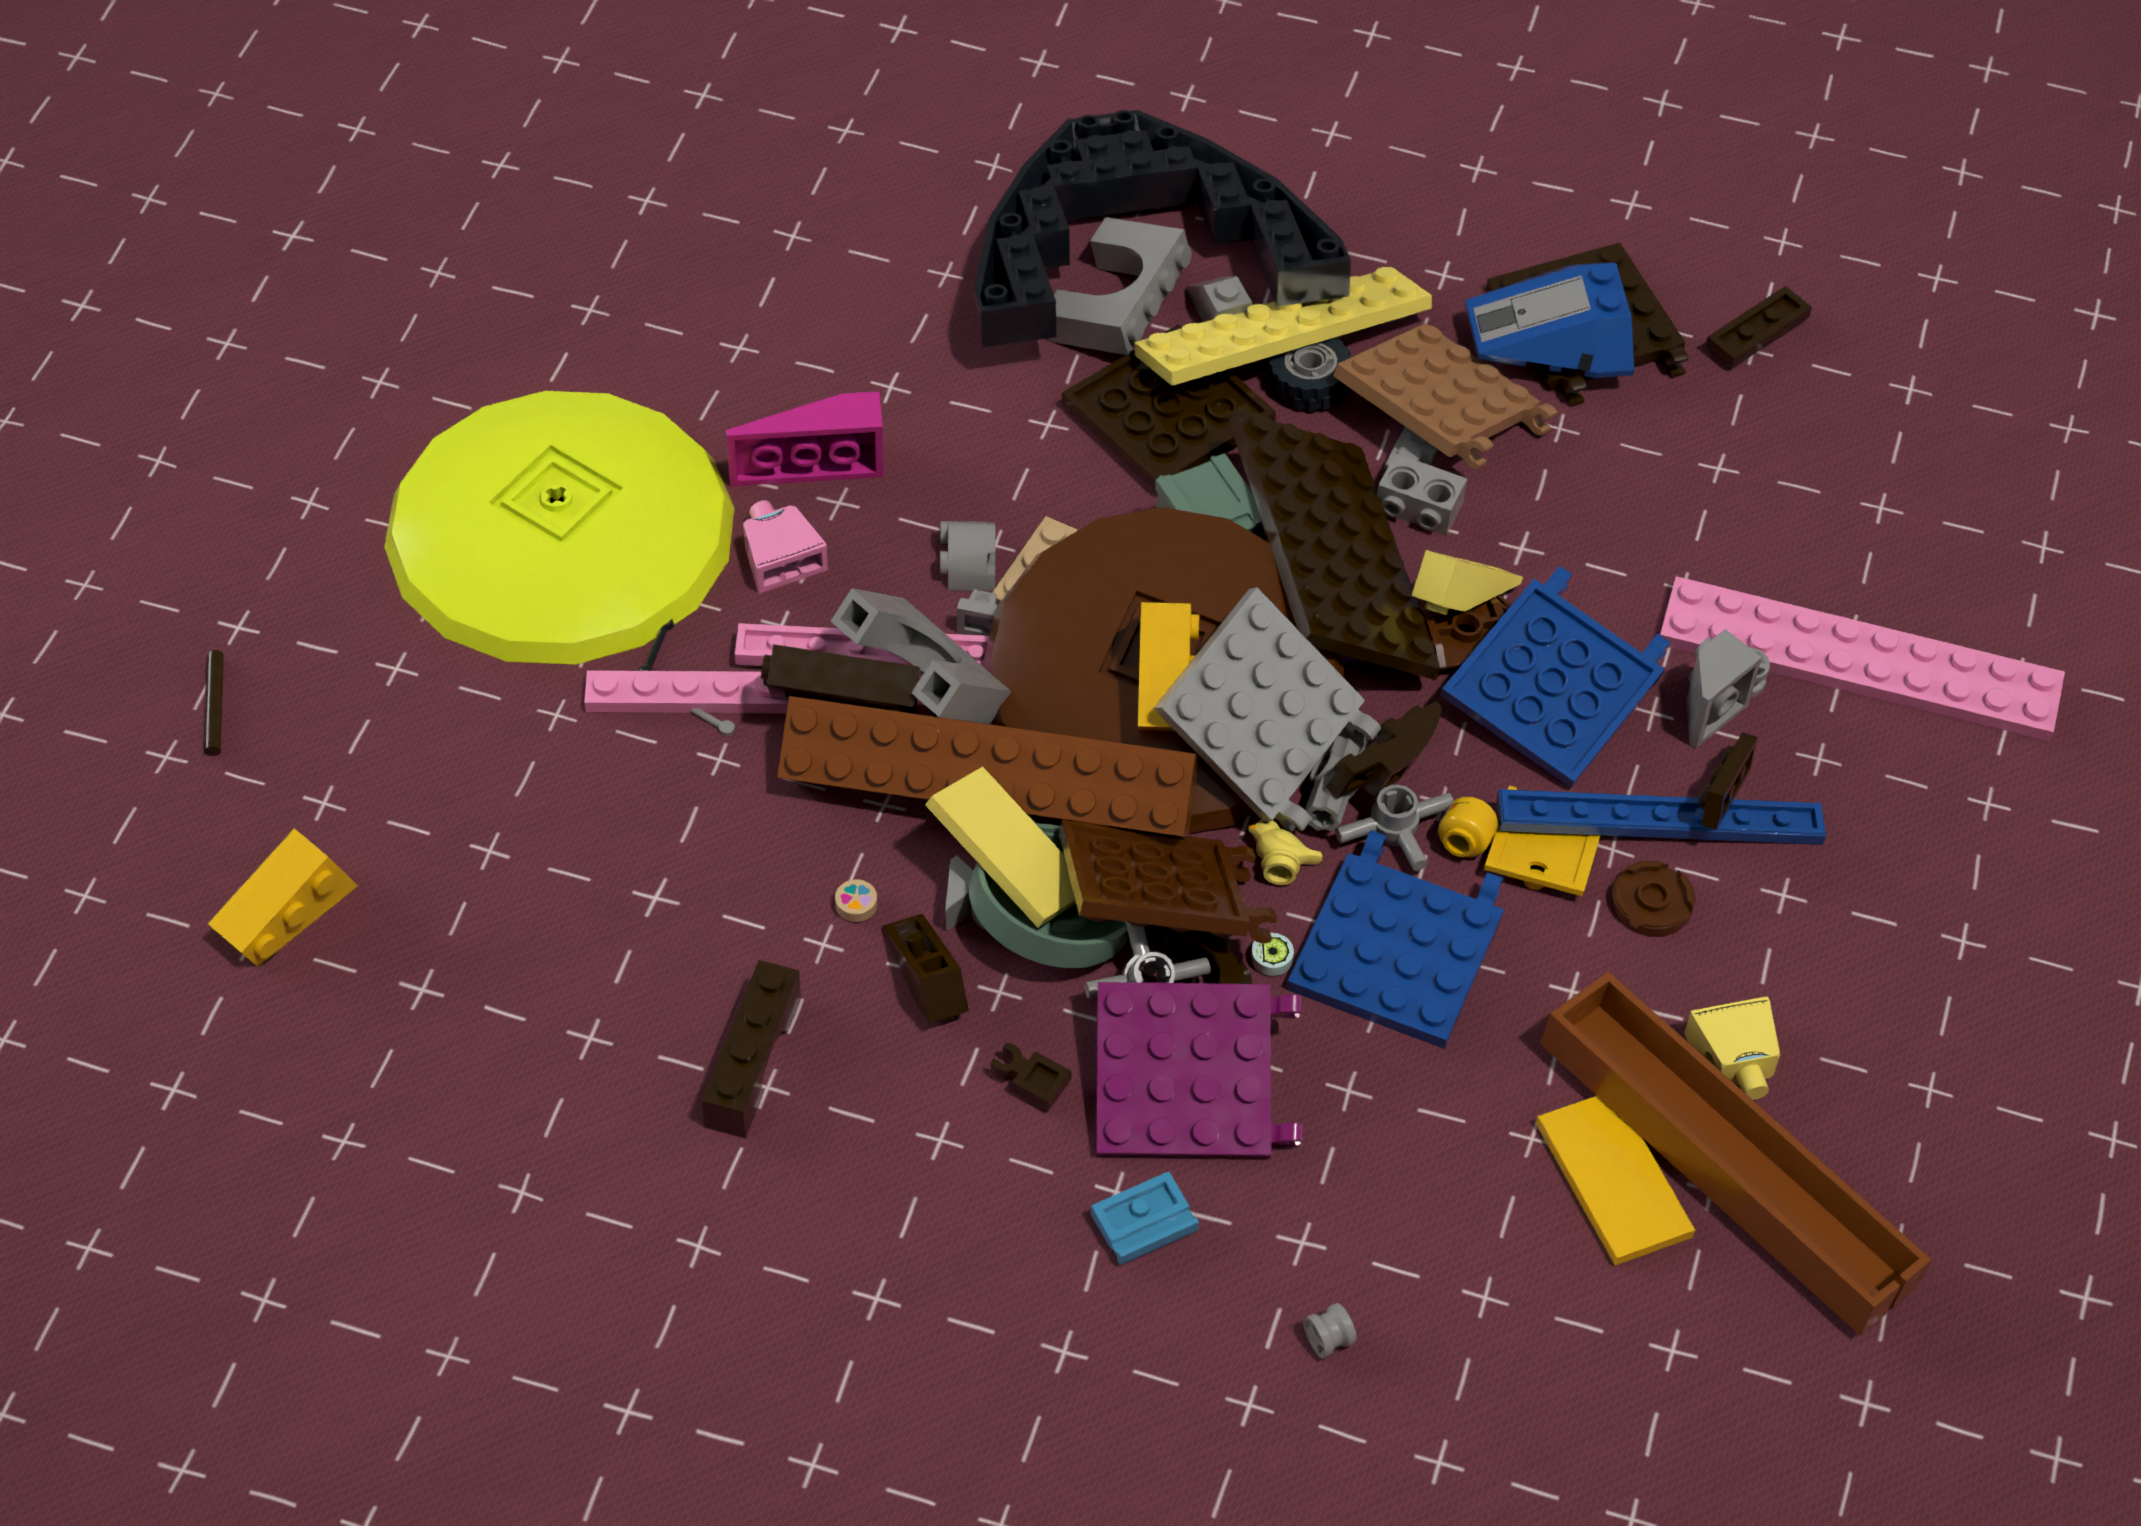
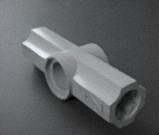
(1322, 805)

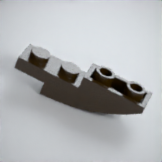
(1389, 755)

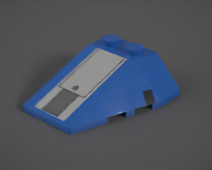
(1558, 319)

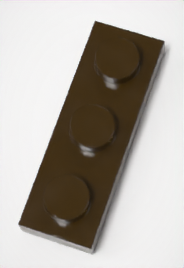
(1758, 326)
(1727, 780)

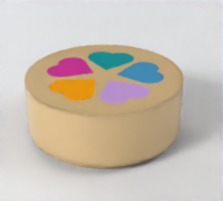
(856, 900)

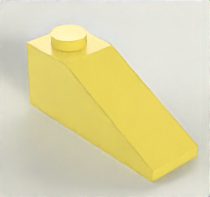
(1459, 583)

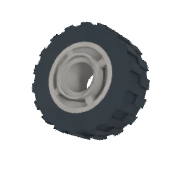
(1306, 377)

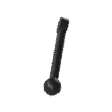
(656, 646)

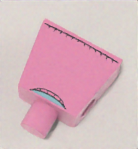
(782, 546)

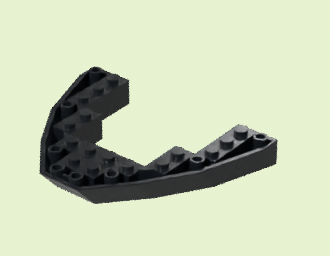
(1135, 165)

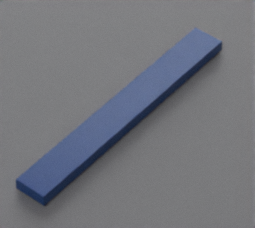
(1657, 817)

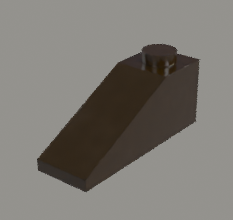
(927, 968)

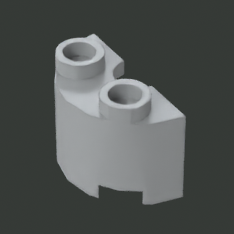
(969, 555)

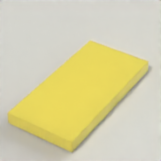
(1006, 844)

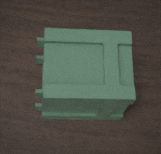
(1213, 491)

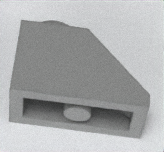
(1219, 297)

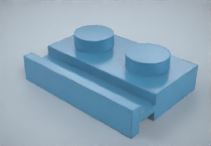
(1144, 1218)

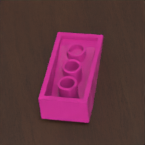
(810, 443)

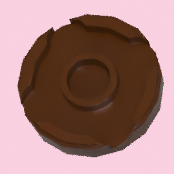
(1653, 899)

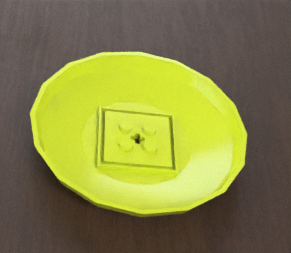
(571, 578)

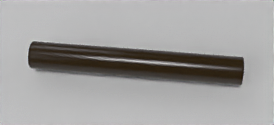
(213, 709)

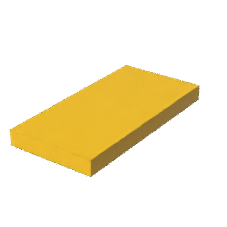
(1615, 1180)

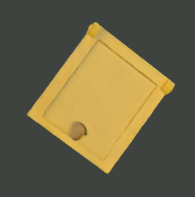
(1563, 856)

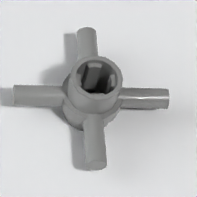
(1397, 817)
(1152, 962)

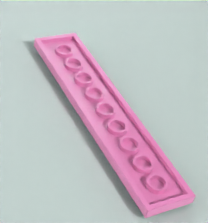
(1871, 659)

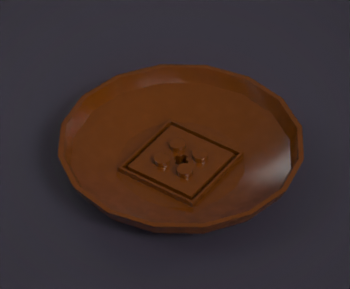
(1074, 621)

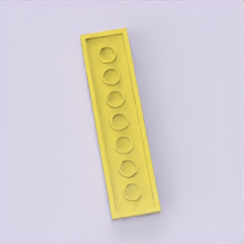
(1273, 329)

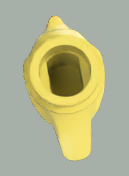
(1281, 852)

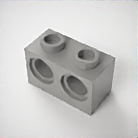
(1421, 494)

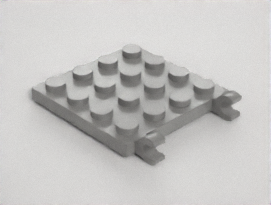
(1263, 708)

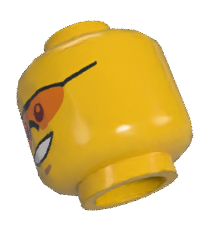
(1467, 827)

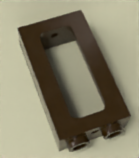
(840, 679)

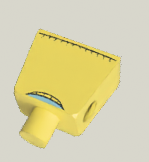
(1738, 1042)

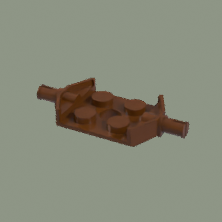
(1451, 643)

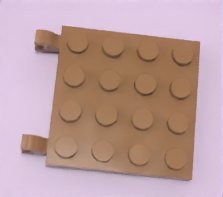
(1442, 392)

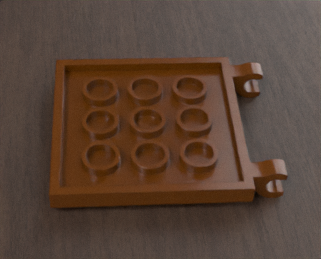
(1161, 880)

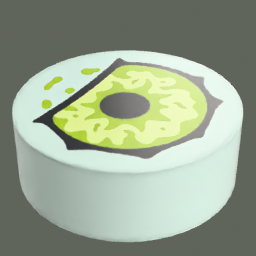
(1273, 957)

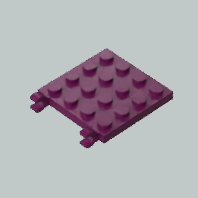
(1188, 1070)

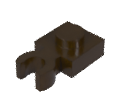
(1034, 1079)

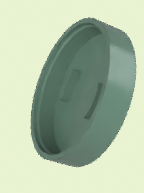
(1060, 942)

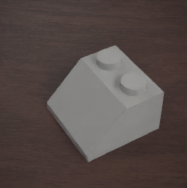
(1719, 685)

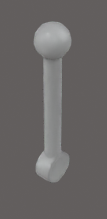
(725, 727)

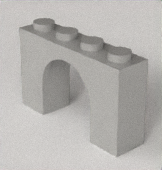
(1119, 318)
(952, 679)

